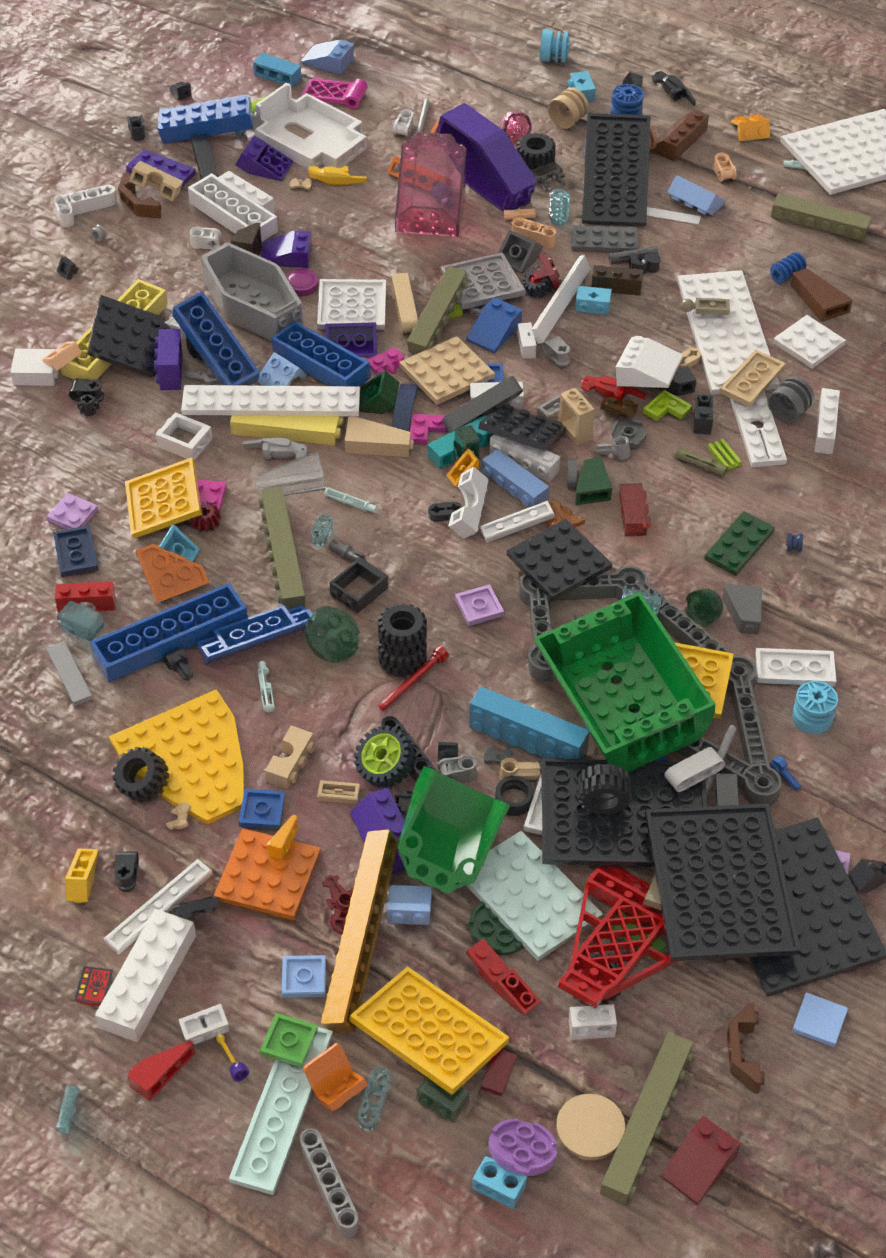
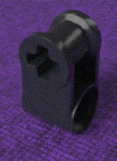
(136, 127)
(86, 387)
(126, 869)

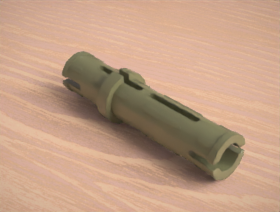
(707, 464)

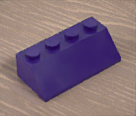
(379, 813)

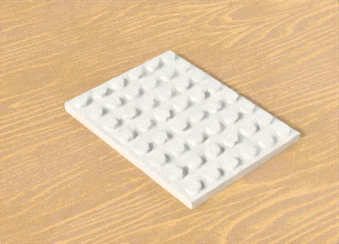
(843, 152)

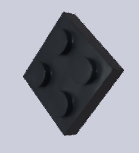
(205, 904)

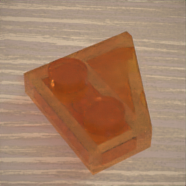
(561, 513)

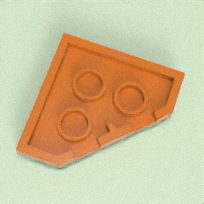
(169, 572)

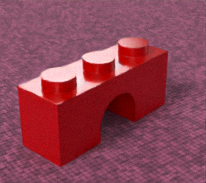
(98, 593)

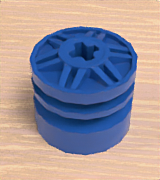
(627, 100)

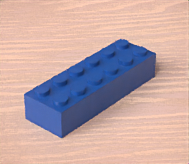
(205, 118)
(215, 341)
(320, 356)

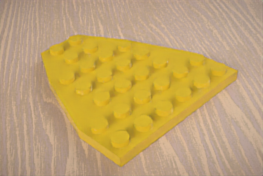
(200, 752)

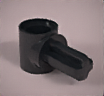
(177, 661)

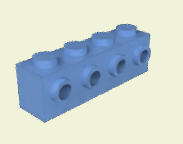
(515, 479)

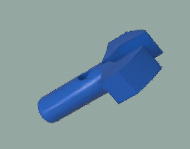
(779, 765)

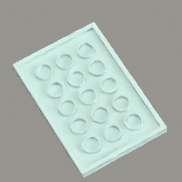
(530, 896)

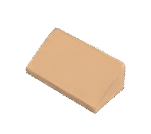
(62, 355)

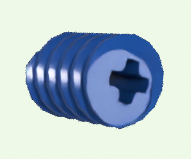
(784, 268)

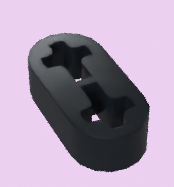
(444, 511)

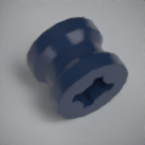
(794, 542)

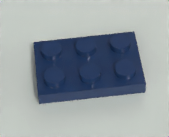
(75, 551)

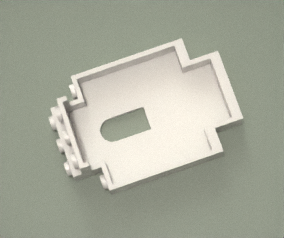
(334, 135)

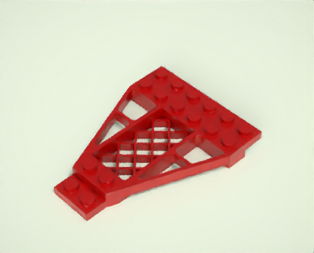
(626, 895)

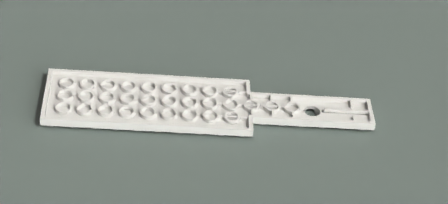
(724, 346)

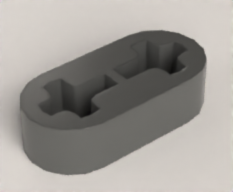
(572, 473)

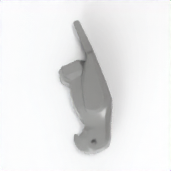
(278, 448)

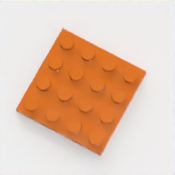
(266, 882)

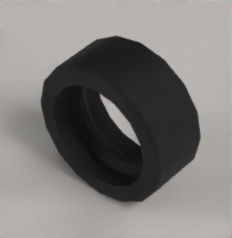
(519, 783)

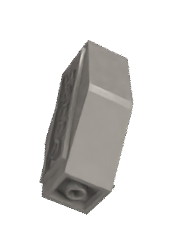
(254, 282)

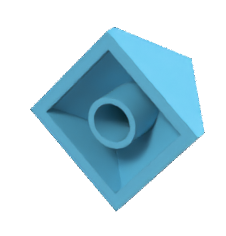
(179, 543)

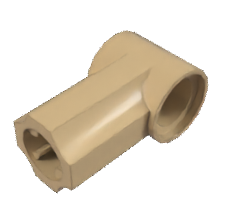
(526, 770)

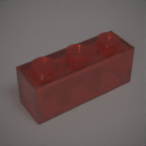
(634, 509)

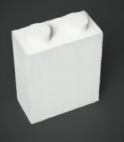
(30, 370)

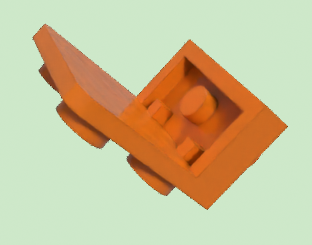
(333, 1078)

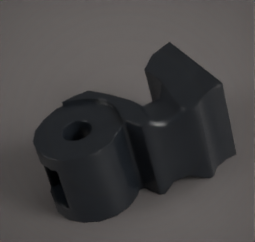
(650, 262)

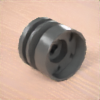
(791, 399)

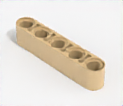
(404, 302)

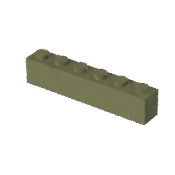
(821, 217)
(438, 310)

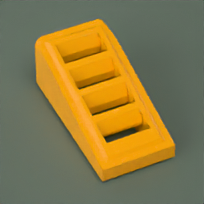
(281, 841)

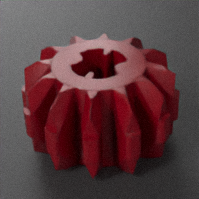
(208, 520)

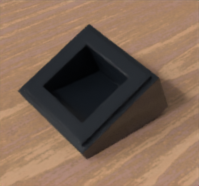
(447, 750)

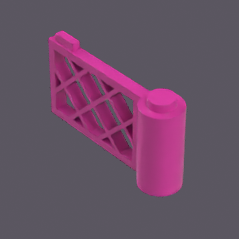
(351, 95)

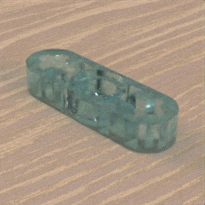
(375, 1107)

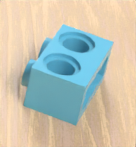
(495, 1187)

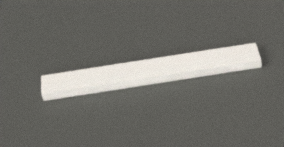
(561, 299)

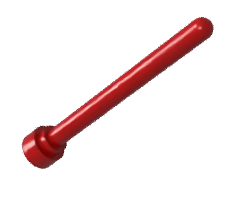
(439, 655)

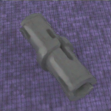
(345, 551)

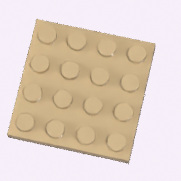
(446, 370)

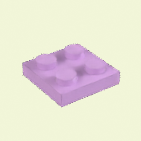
(72, 512)
(479, 605)

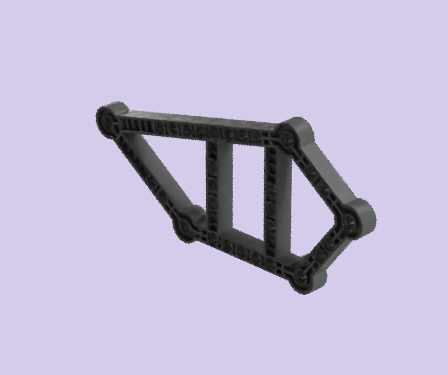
(754, 775)

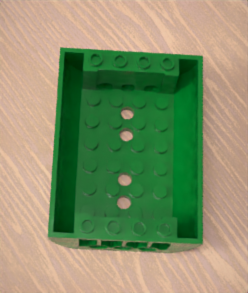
(652, 676)

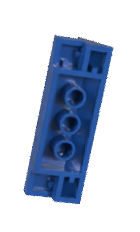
(253, 632)

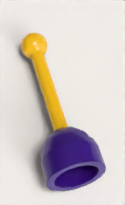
(238, 1070)

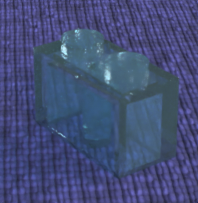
(80, 621)

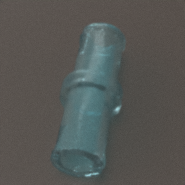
(67, 1109)

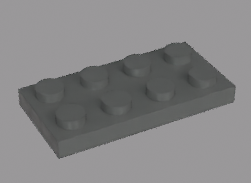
(604, 239)

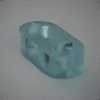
(325, 530)

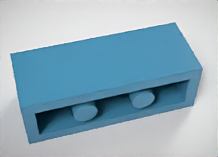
(277, 69)

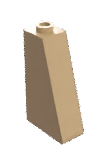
(376, 439)

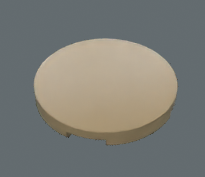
(590, 1126)

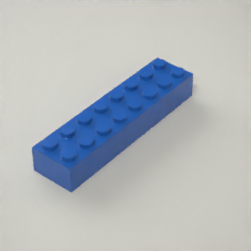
(165, 631)

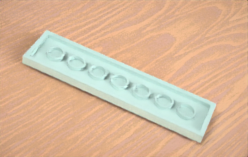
(276, 1122)

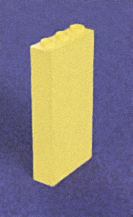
(296, 428)

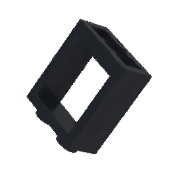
(366, 571)

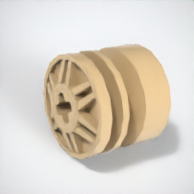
(568, 108)

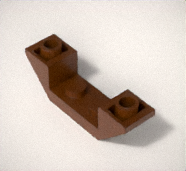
(145, 208)
(745, 1072)

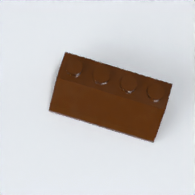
(682, 135)

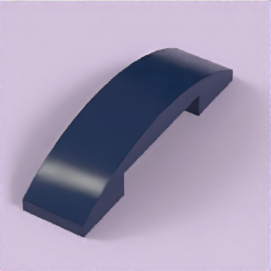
(404, 406)

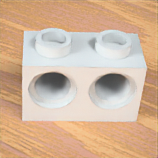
(592, 1023)
(204, 1024)

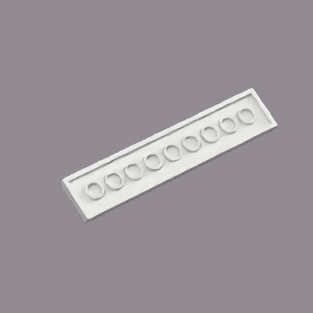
(271, 400)

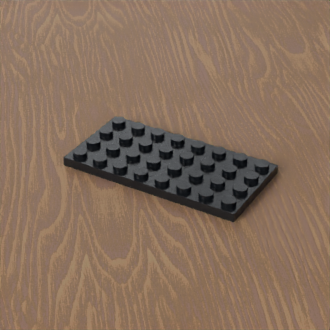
(616, 169)

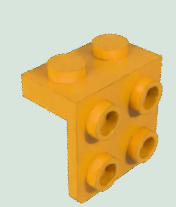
(752, 128)

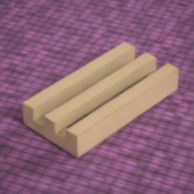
(338, 794)

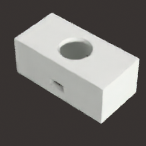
(526, 340)

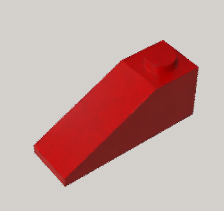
(157, 1070)

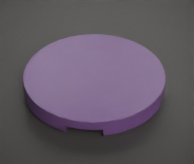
(522, 1147)

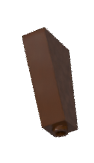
(820, 296)

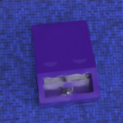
(263, 160)

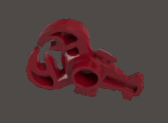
(340, 901)

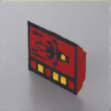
(93, 985)

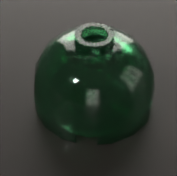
(704, 606)

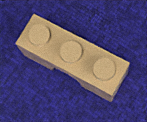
(145, 175)
(284, 771)

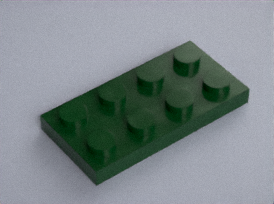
(739, 543)

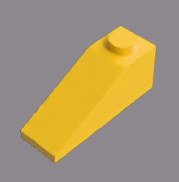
(81, 875)

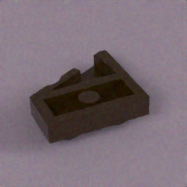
(618, 407)

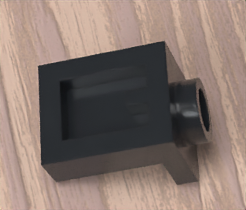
(181, 90)

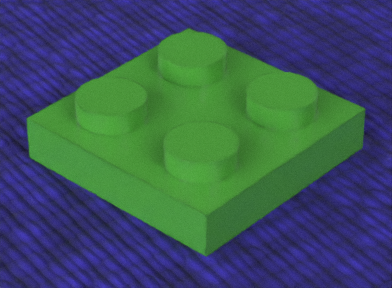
(289, 1040)

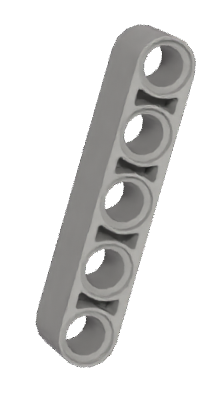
(332, 1192)

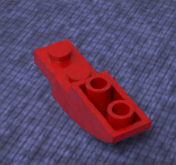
(502, 979)

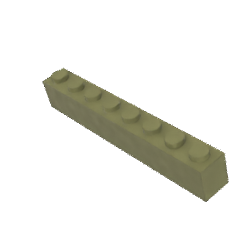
(282, 548)
(646, 1119)

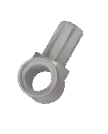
(619, 448)

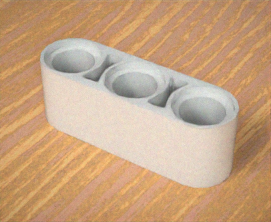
(694, 769)

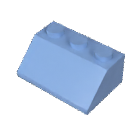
(695, 196)

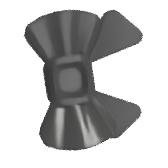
(492, 756)

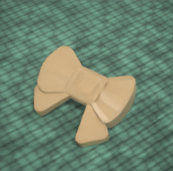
(306, 184)
(182, 812)

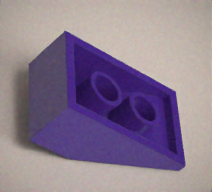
(289, 249)

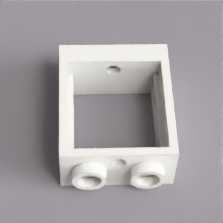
(202, 437)

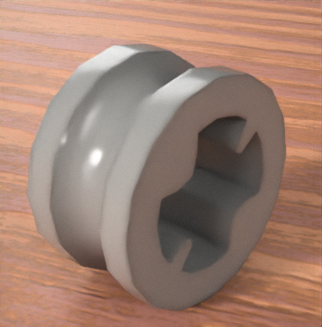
(98, 232)

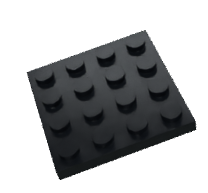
(125, 335)
(523, 427)
(559, 559)

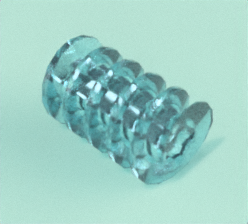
(559, 206)
(653, 600)

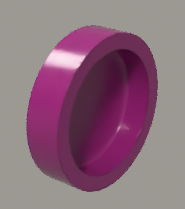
(303, 281)

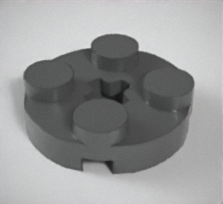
(637, 435)

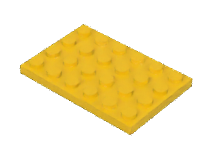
(429, 1030)

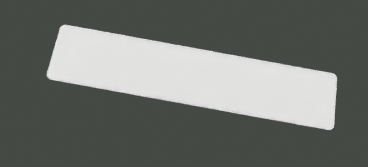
(673, 215)

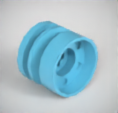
(554, 46)
(814, 707)

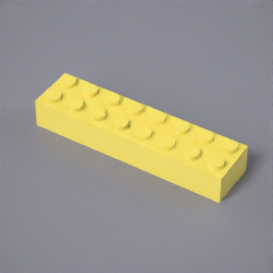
(140, 295)

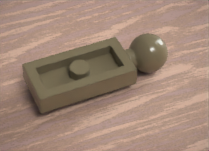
(710, 306)

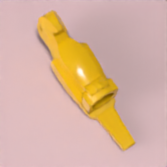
(334, 175)

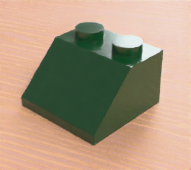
(379, 394)

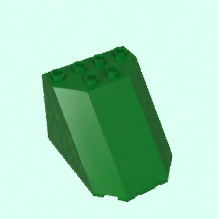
(448, 831)

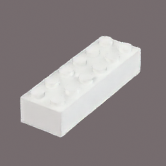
(230, 206)
(145, 975)

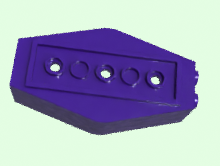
(492, 160)

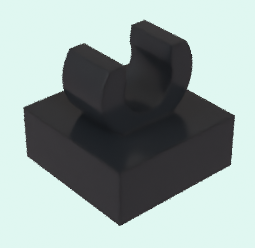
(67, 268)

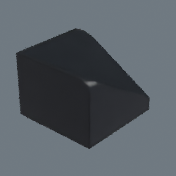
(634, 79)

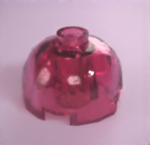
(515, 125)

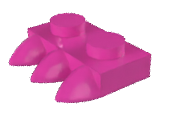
(386, 361)

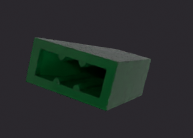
(593, 483)

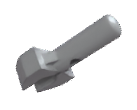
(208, 378)

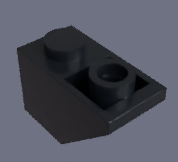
(682, 382)
(703, 414)
(868, 875)

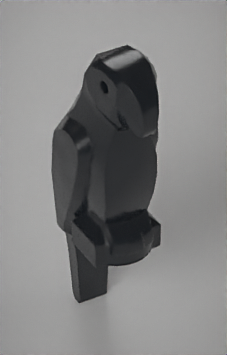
(673, 86)

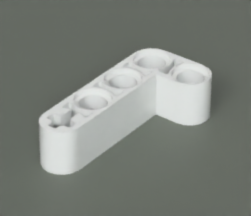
(82, 202)

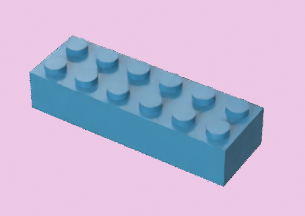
(526, 727)

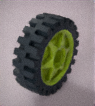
(395, 764)

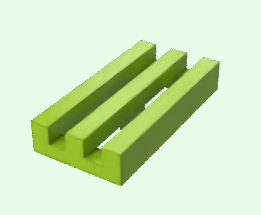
(727, 453)

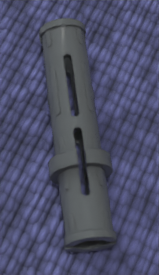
(641, 252)

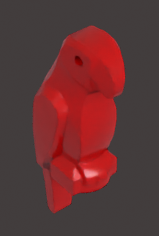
(608, 387)

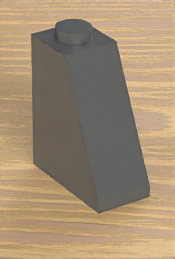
(744, 606)

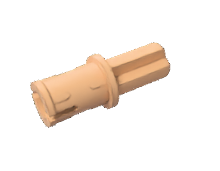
(519, 213)

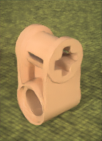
(724, 168)

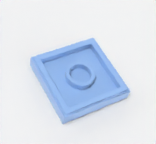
(304, 976)
(820, 1019)

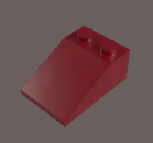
(701, 1160)

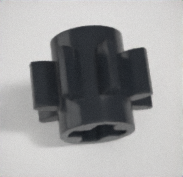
(88, 405)

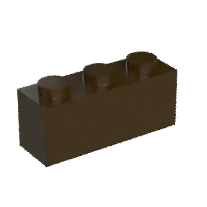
(618, 279)

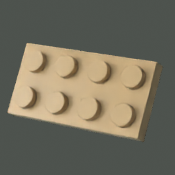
(752, 378)

